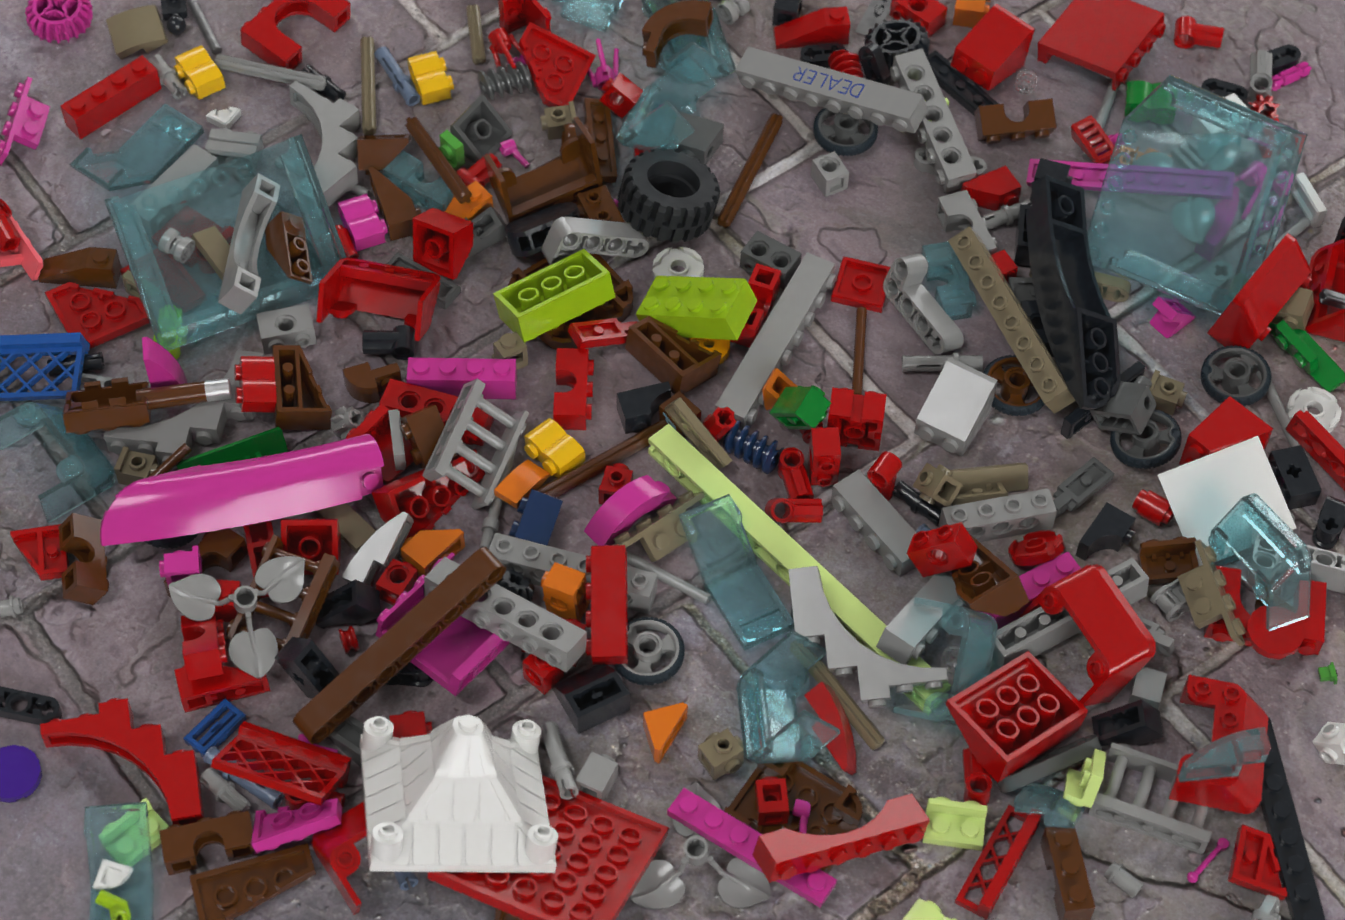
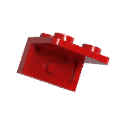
(518, 13)
(378, 426)

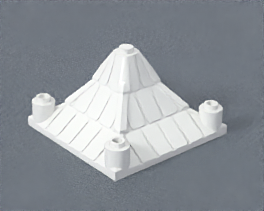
(455, 799)

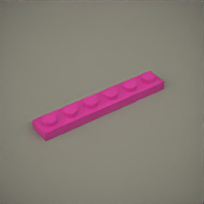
(740, 841)

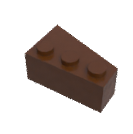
(670, 355)
(297, 393)

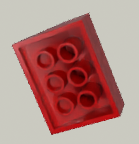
(1015, 715)

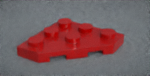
(554, 65)
(96, 312)

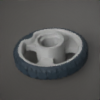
(646, 662)

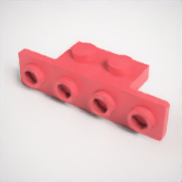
(23, 255)

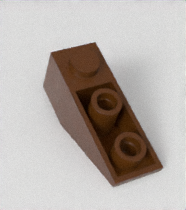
(288, 246)

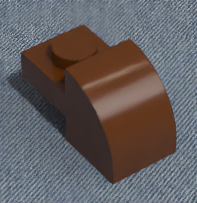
(366, 384)

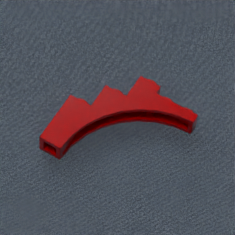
(143, 746)

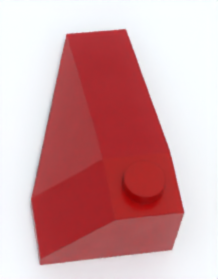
(424, 499)

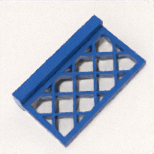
(36, 347)

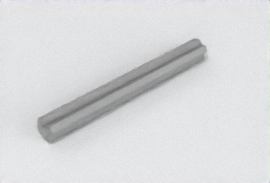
(269, 71)

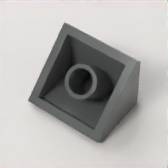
(480, 129)

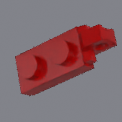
(599, 332)

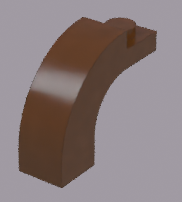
(674, 20)

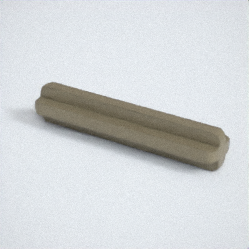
(476, 34)

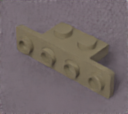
(989, 482)
(662, 532)
(1207, 597)

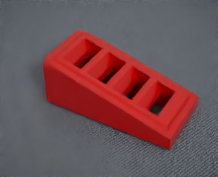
(1086, 129)

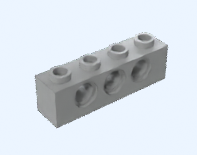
(1003, 515)

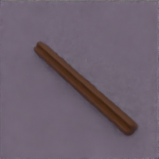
(438, 160)
(750, 170)
(598, 463)

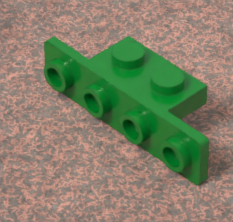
(1308, 355)
(255, 446)

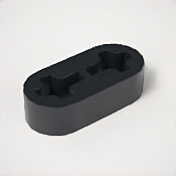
(819, 53)
(1282, 63)
(874, 64)
(1225, 88)

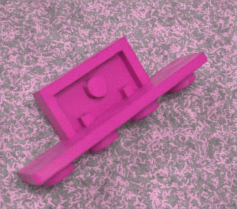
(26, 121)

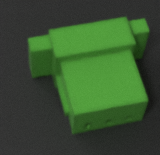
(1328, 673)

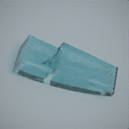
(1227, 755)

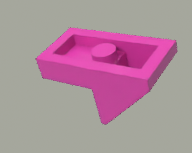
(1170, 316)

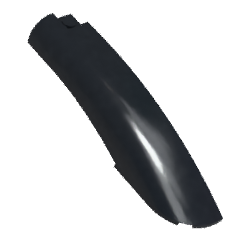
(1068, 294)

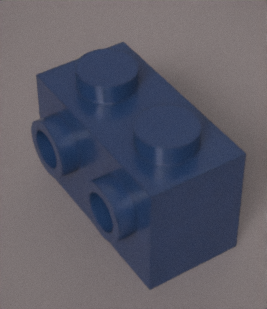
(537, 517)

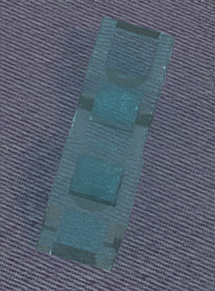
(407, 175)
(945, 266)

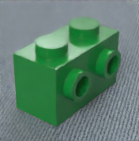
(801, 407)

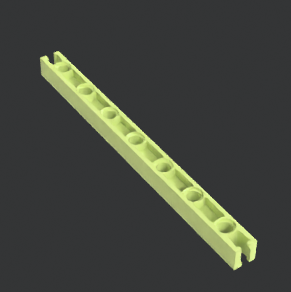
(773, 543)

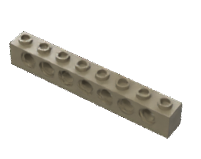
(1012, 319)

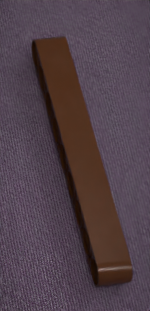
(399, 645)

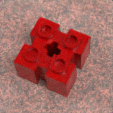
(858, 417)

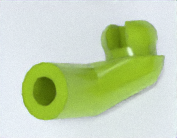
(117, 906)

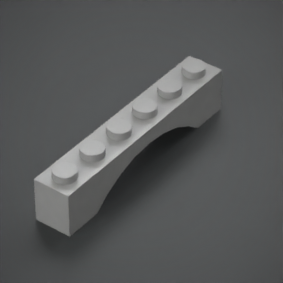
(241, 277)

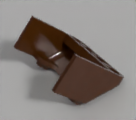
(551, 183)

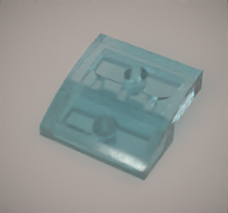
(591, 12)
(1050, 802)

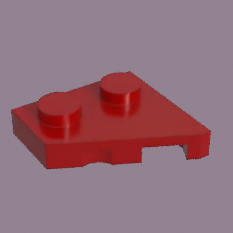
(42, 550)
(1255, 863)

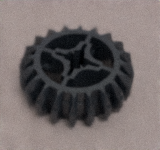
(898, 37)

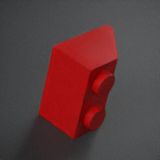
(441, 242)

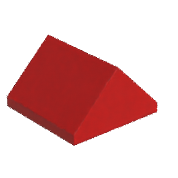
(311, 538)

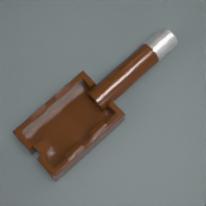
(132, 403)

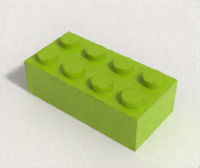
(554, 295)
(700, 305)

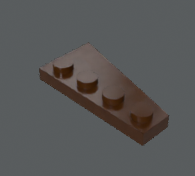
(247, 884)

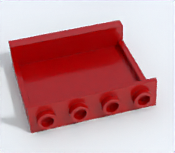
(1103, 36)

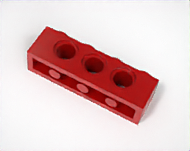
(403, 395)

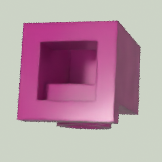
(180, 564)

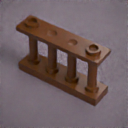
(311, 596)

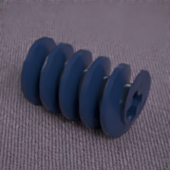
(752, 448)

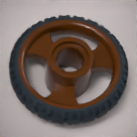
(1009, 392)

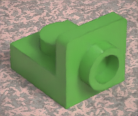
(452, 149)

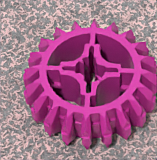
(58, 18)

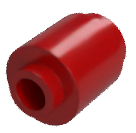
(1153, 507)

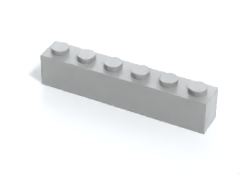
(1041, 631)

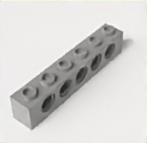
(951, 176)
(536, 559)
(519, 621)

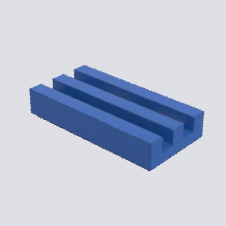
(232, 719)

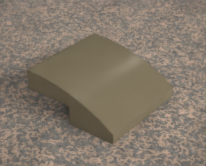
(136, 30)

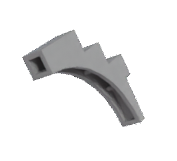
(336, 128)
(199, 424)
(844, 653)

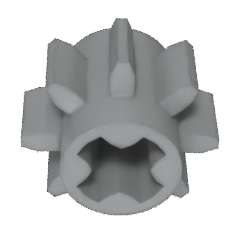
(345, 421)

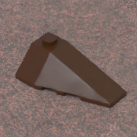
(989, 584)

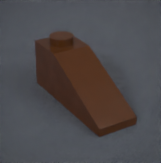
(394, 205)
(84, 267)

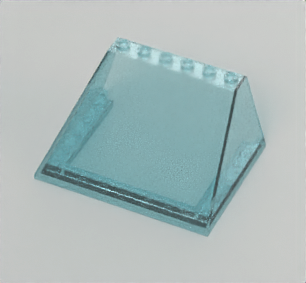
(1193, 195)
(185, 295)

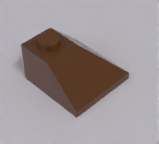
(379, 150)

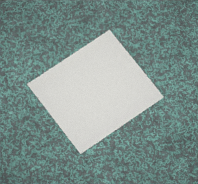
(1211, 485)

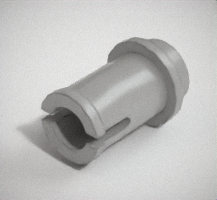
(11, 607)
(1123, 879)

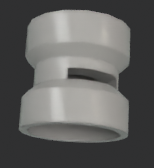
(730, 10)
(176, 245)

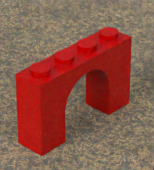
(276, 48)
(1313, 626)

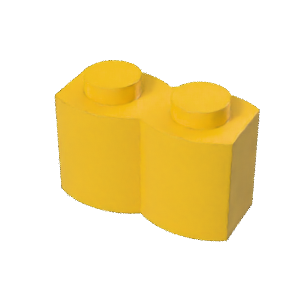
(199, 72)
(430, 77)
(554, 448)

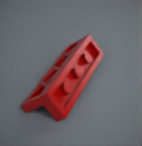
(1319, 445)
(1009, 862)

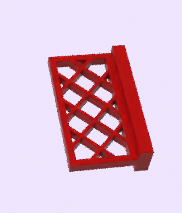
(278, 751)

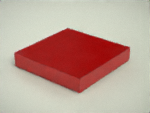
(860, 284)

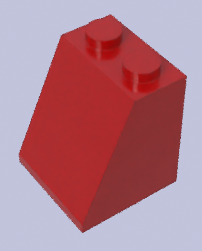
(993, 48)
(1224, 428)

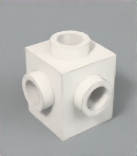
(1331, 743)

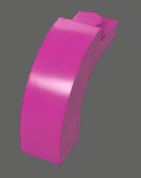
(626, 508)

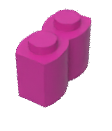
(362, 221)

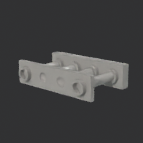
(451, 443)
(1135, 815)

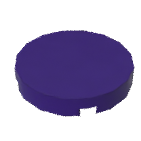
(18, 773)

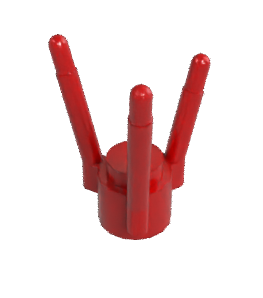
(502, 43)

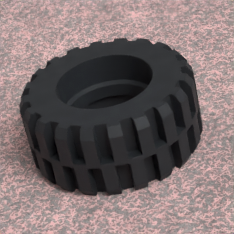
(674, 217)

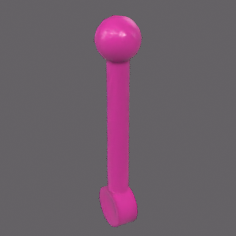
(1222, 845)

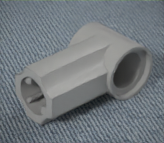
(1260, 74)

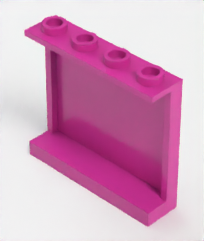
(456, 653)

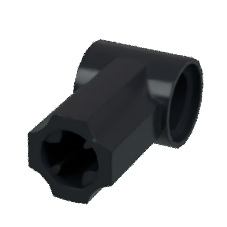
(398, 343)

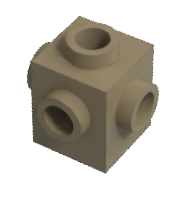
(937, 485)
(721, 753)

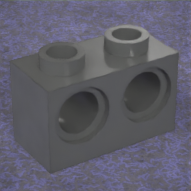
(771, 253)

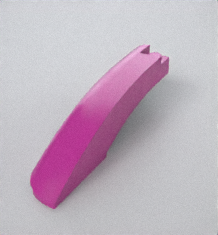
(243, 491)

